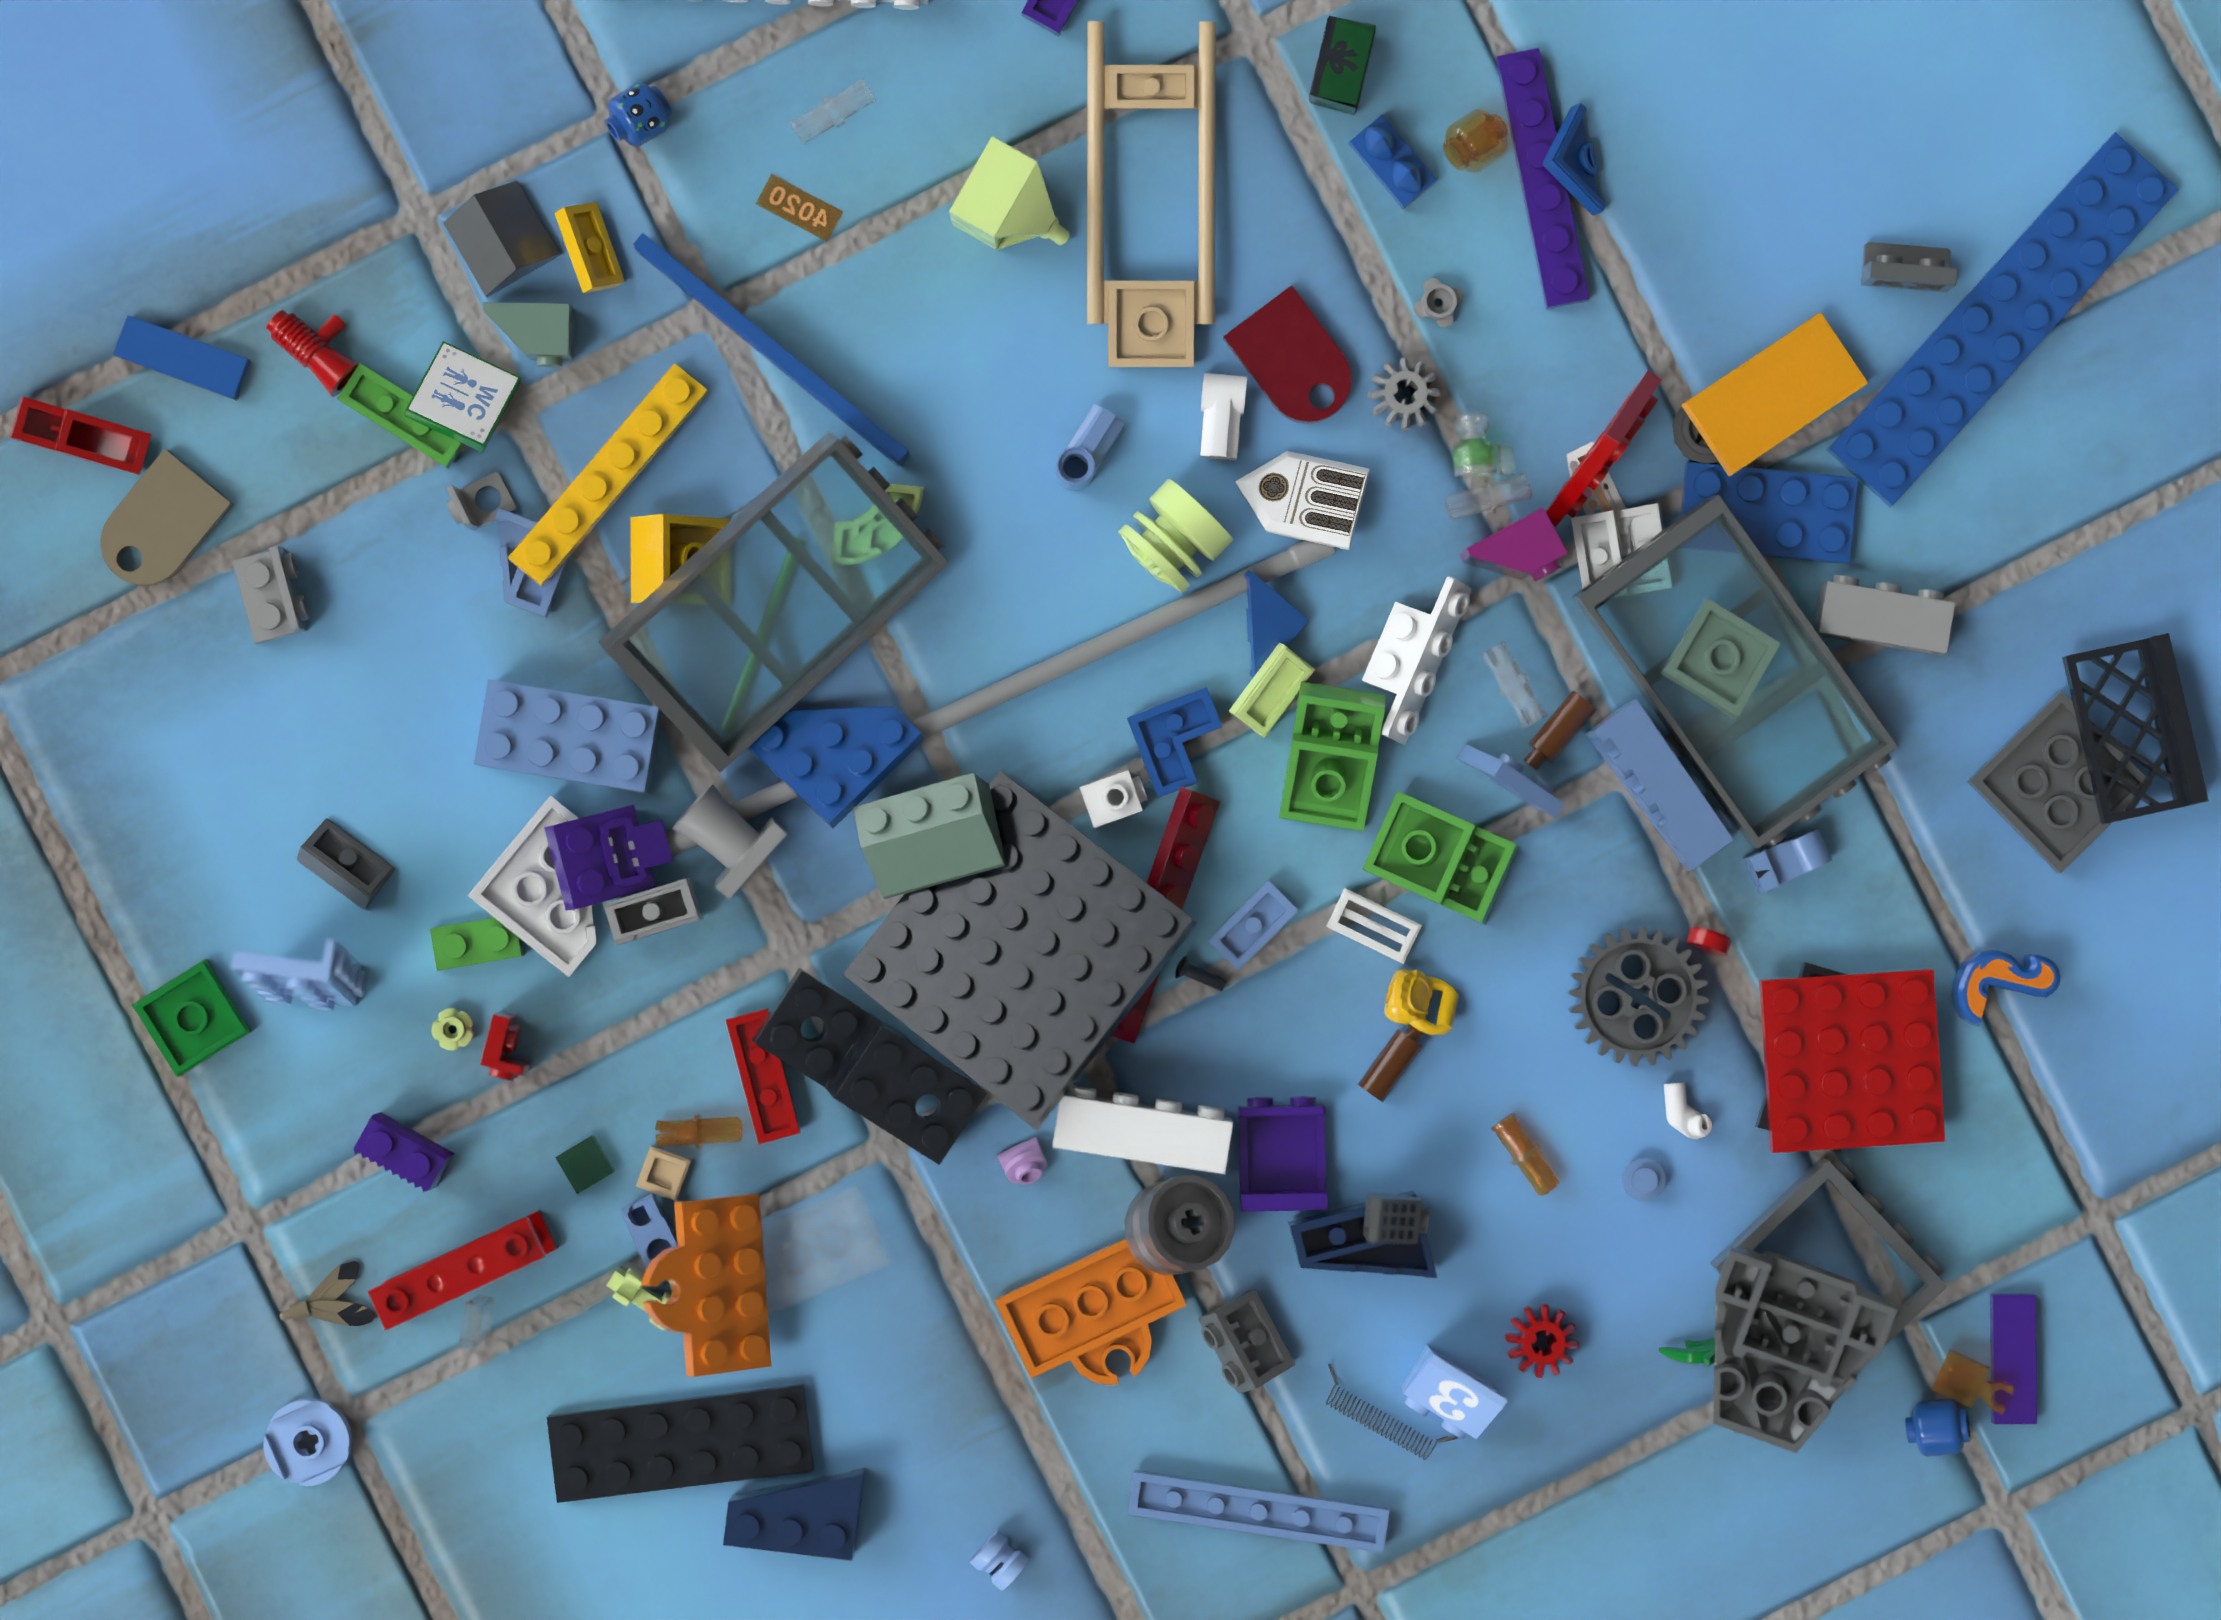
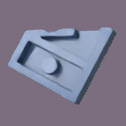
(517, 586)
(1507, 774)

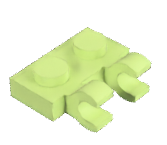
(629, 1289)

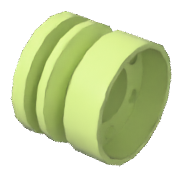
(1175, 536)

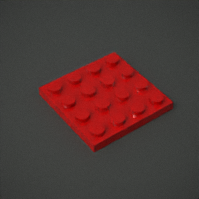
(1852, 1061)

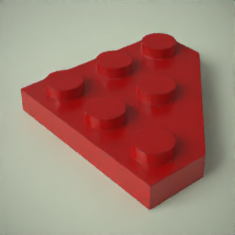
(1606, 449)

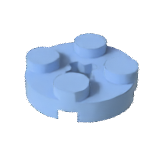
(285, 1431)

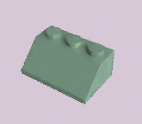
(930, 835)

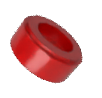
(1708, 941)

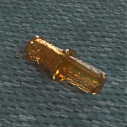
(699, 1131)
(1525, 1155)

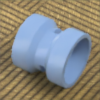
(995, 1551)

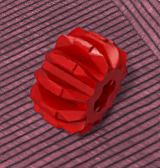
(1527, 1337)

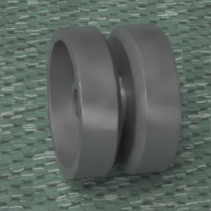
(1179, 1225)

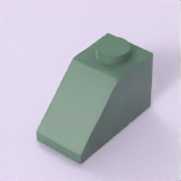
(538, 329)

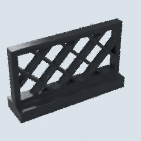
(2171, 723)

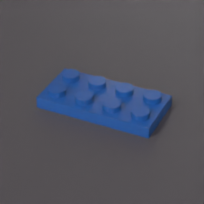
(1782, 510)

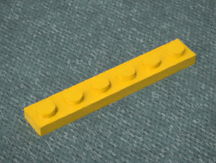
(608, 475)

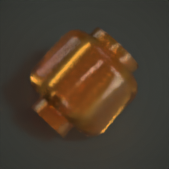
(1475, 141)

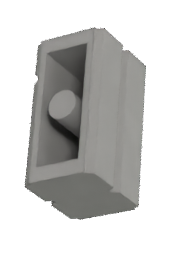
(653, 911)

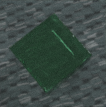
(585, 1164)

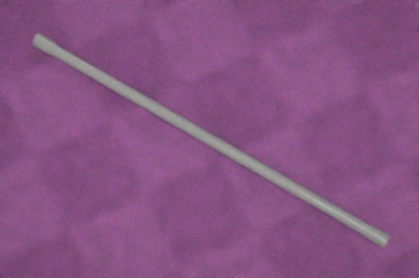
(1296, 557)

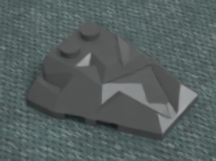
(1789, 1344)

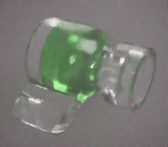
(1477, 456)

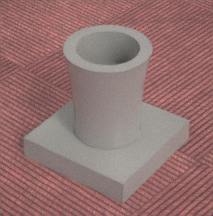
(728, 837)

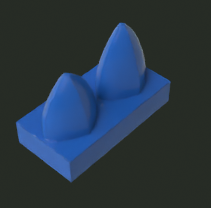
(1392, 161)

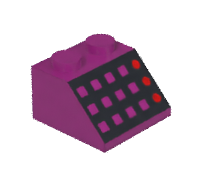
(1520, 549)

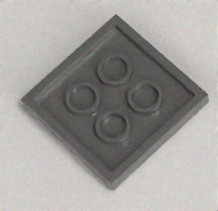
(2045, 786)

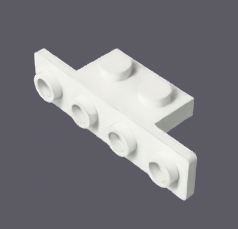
(1411, 655)

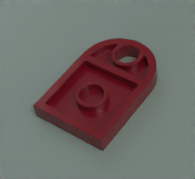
(1289, 356)

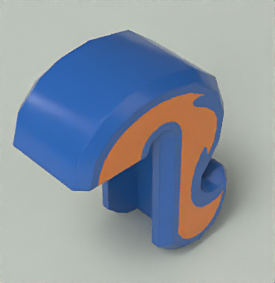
(1998, 969)

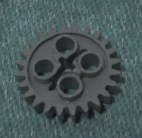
(1658, 963)

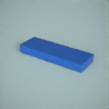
(181, 357)

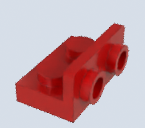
(501, 1040)

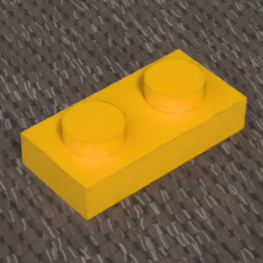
(589, 247)

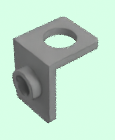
(464, 505)

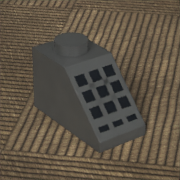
(1394, 1218)

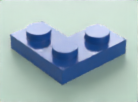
(1161, 736)

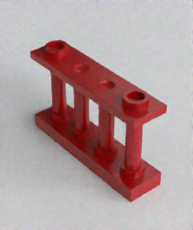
(462, 1270)

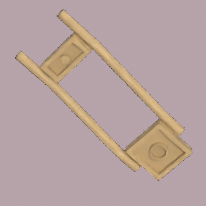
(1151, 319)

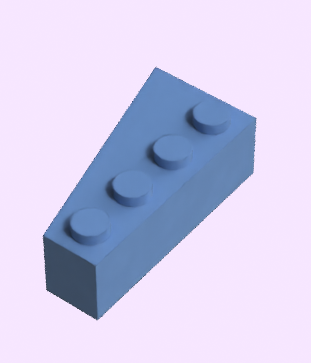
(1660, 784)

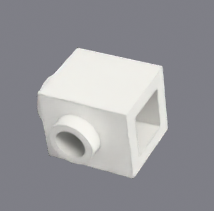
(1113, 798)

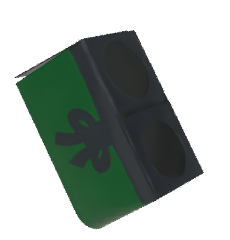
(1342, 64)

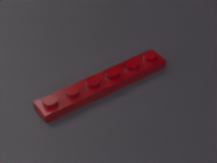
(1173, 875)

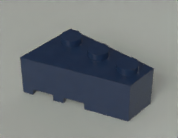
(1338, 1244)
(800, 1517)

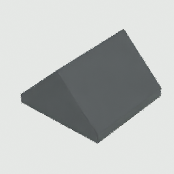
(500, 237)

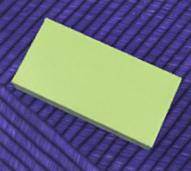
(1271, 690)

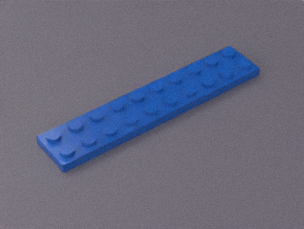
(2002, 319)

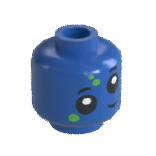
(638, 114)

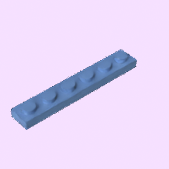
(1258, 1511)

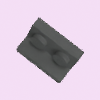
(1907, 267)
(1246, 1342)

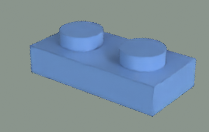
(1253, 925)

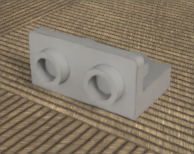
(271, 595)

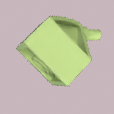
(1006, 200)

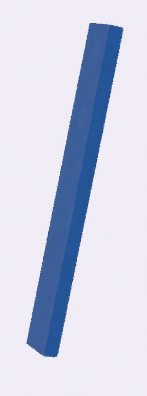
(771, 350)

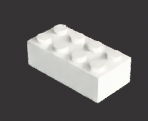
(1143, 1131)

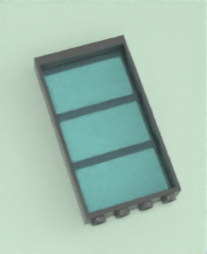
(775, 600)
(1805, 721)

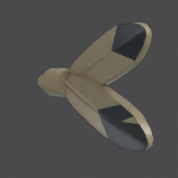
(323, 1302)

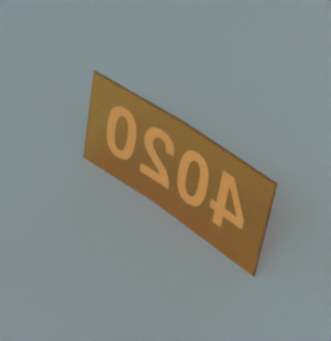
(799, 207)

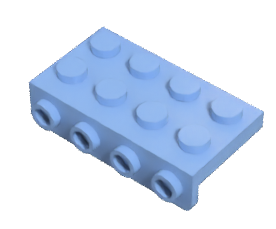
(319, 984)

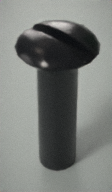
(1184, 968)

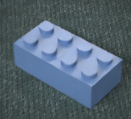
(568, 736)

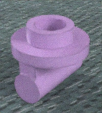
(1023, 1162)

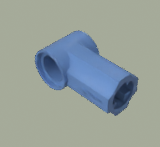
(1090, 445)

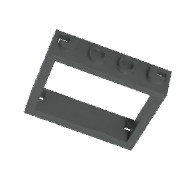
(1870, 1210)

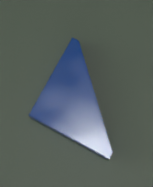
(1574, 162)
(1268, 620)

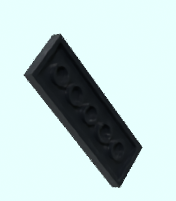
(680, 1443)

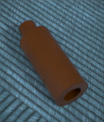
(1559, 730)
(1392, 1063)

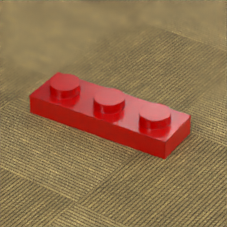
(762, 1081)

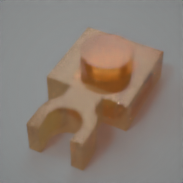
(1965, 1380)

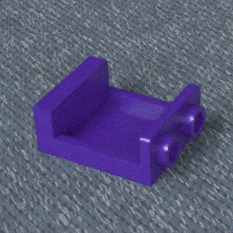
(1282, 1155)

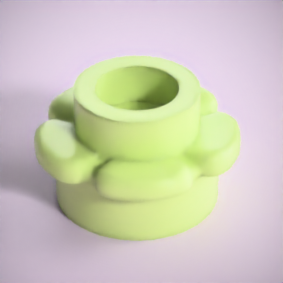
(464, 1031)

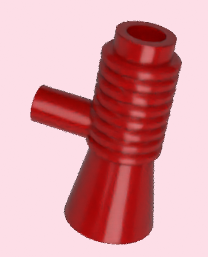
(311, 348)

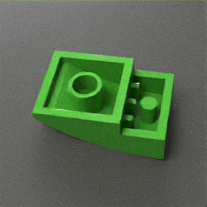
(1332, 756)
(1441, 857)

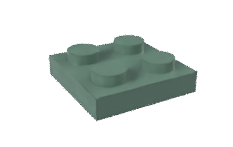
(1721, 658)

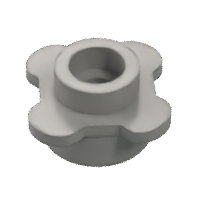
(1435, 290)

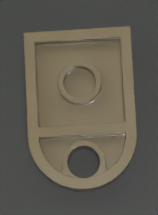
(164, 518)

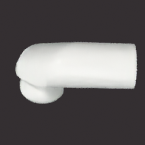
(1682, 1116)

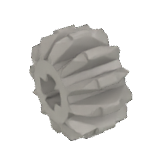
(1418, 399)

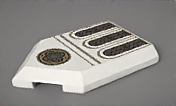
(1307, 498)

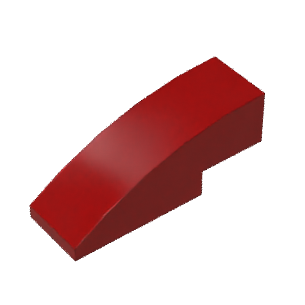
(80, 435)

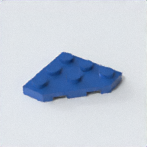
(836, 754)

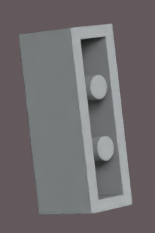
(1884, 616)

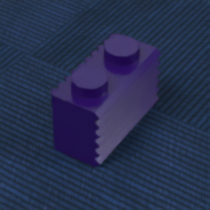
(403, 1151)

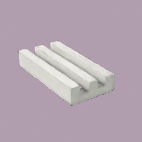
(1406, 942)

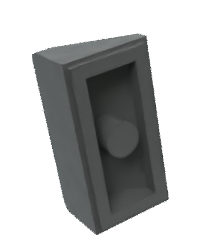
(344, 863)

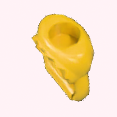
(1410, 997)

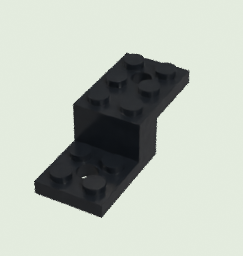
(869, 1066)

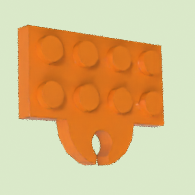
(715, 1285)
(1088, 1312)

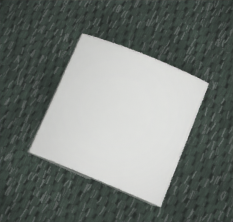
(1611, 536)

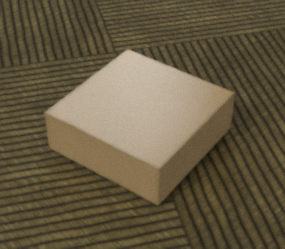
(663, 1173)

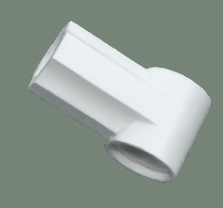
(1222, 405)

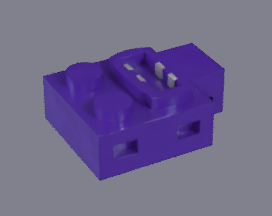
(606, 856)

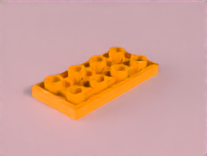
(1774, 394)

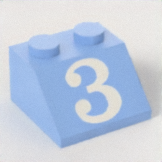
(1452, 1393)

